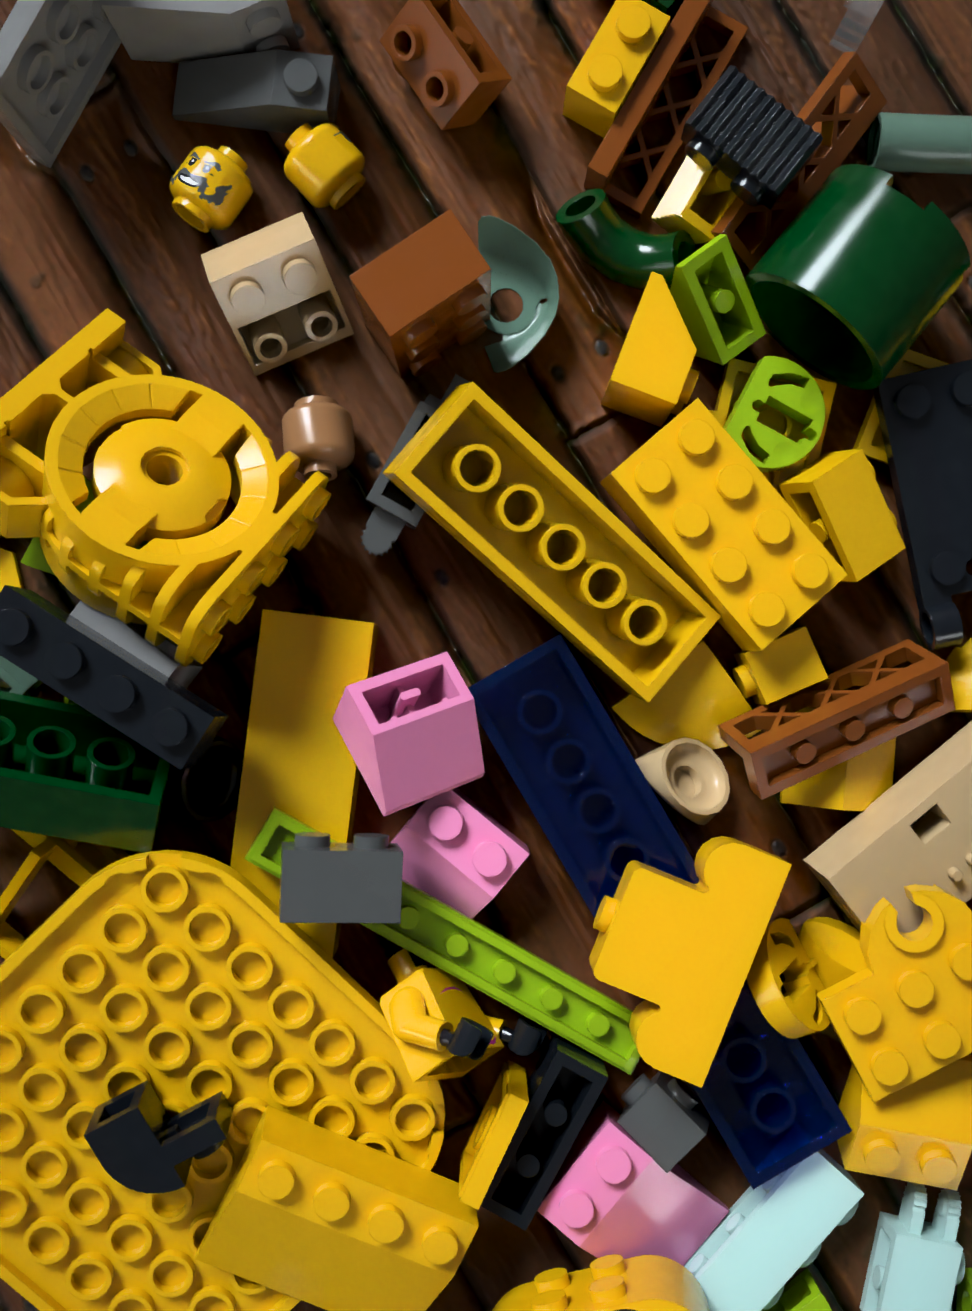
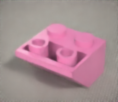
(412, 732)

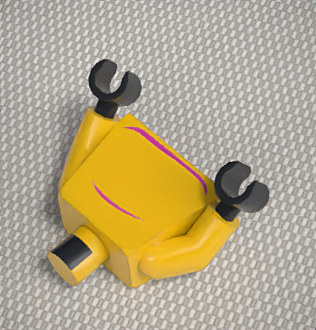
(442, 1025)

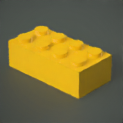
(723, 527)

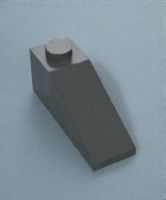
(259, 90)

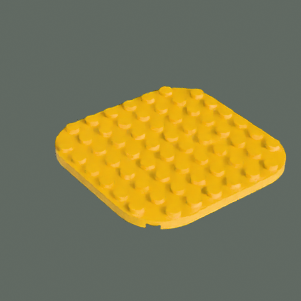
(197, 986)

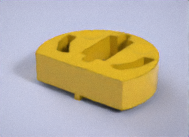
(799, 1009)

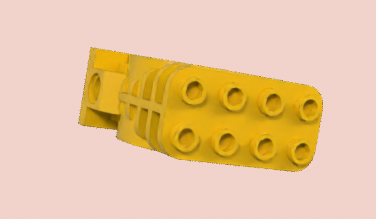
(141, 428)

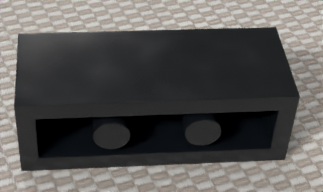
(559, 1102)

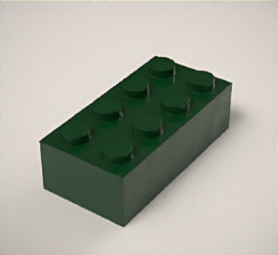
(77, 776)

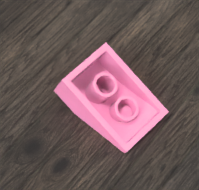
(622, 1202)

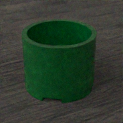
(857, 276)

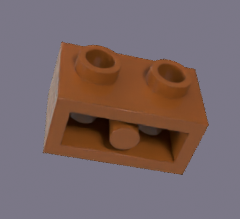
(445, 61)

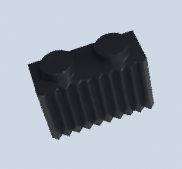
(749, 139)

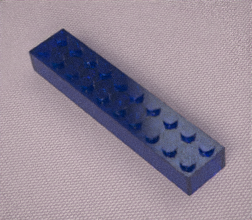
(598, 820)

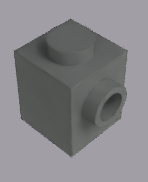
(664, 1117)

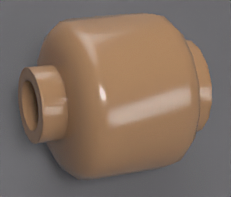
(319, 435)

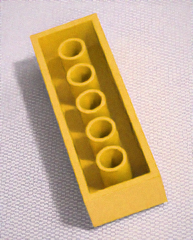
(551, 541)

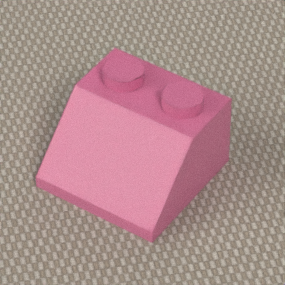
(458, 852)

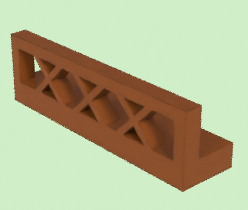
(647, 91)
(841, 117)
(843, 720)

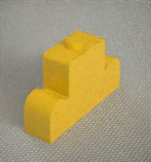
(686, 949)

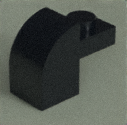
(146, 1146)

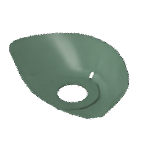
(526, 269)

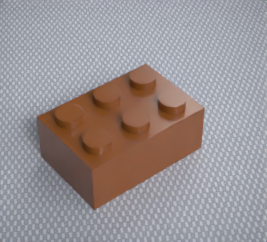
(425, 295)

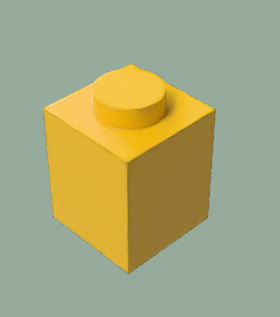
(779, 669)

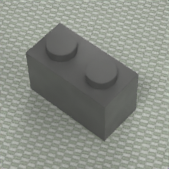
(340, 880)

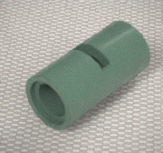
(920, 143)

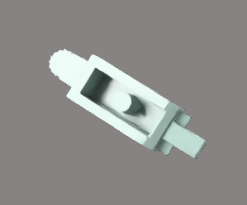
(915, 1260)

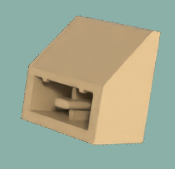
(277, 293)

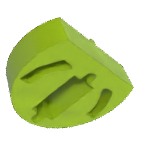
(800, 403)

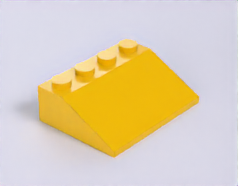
(337, 1221)

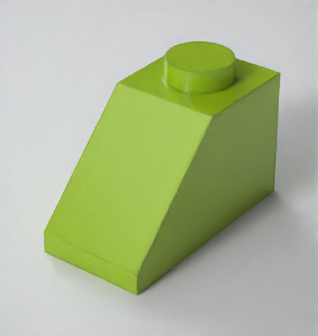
(716, 302)

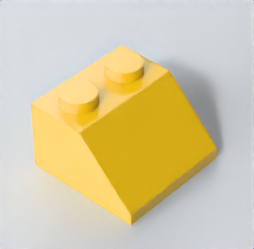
(655, 360)
(913, 1133)

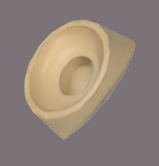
(687, 778)

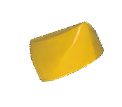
(834, 948)

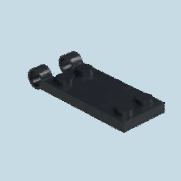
(929, 459)

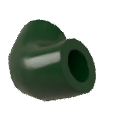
(617, 247)

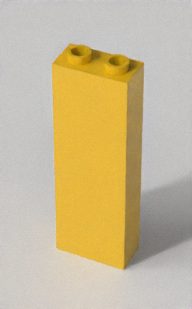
(292, 743)

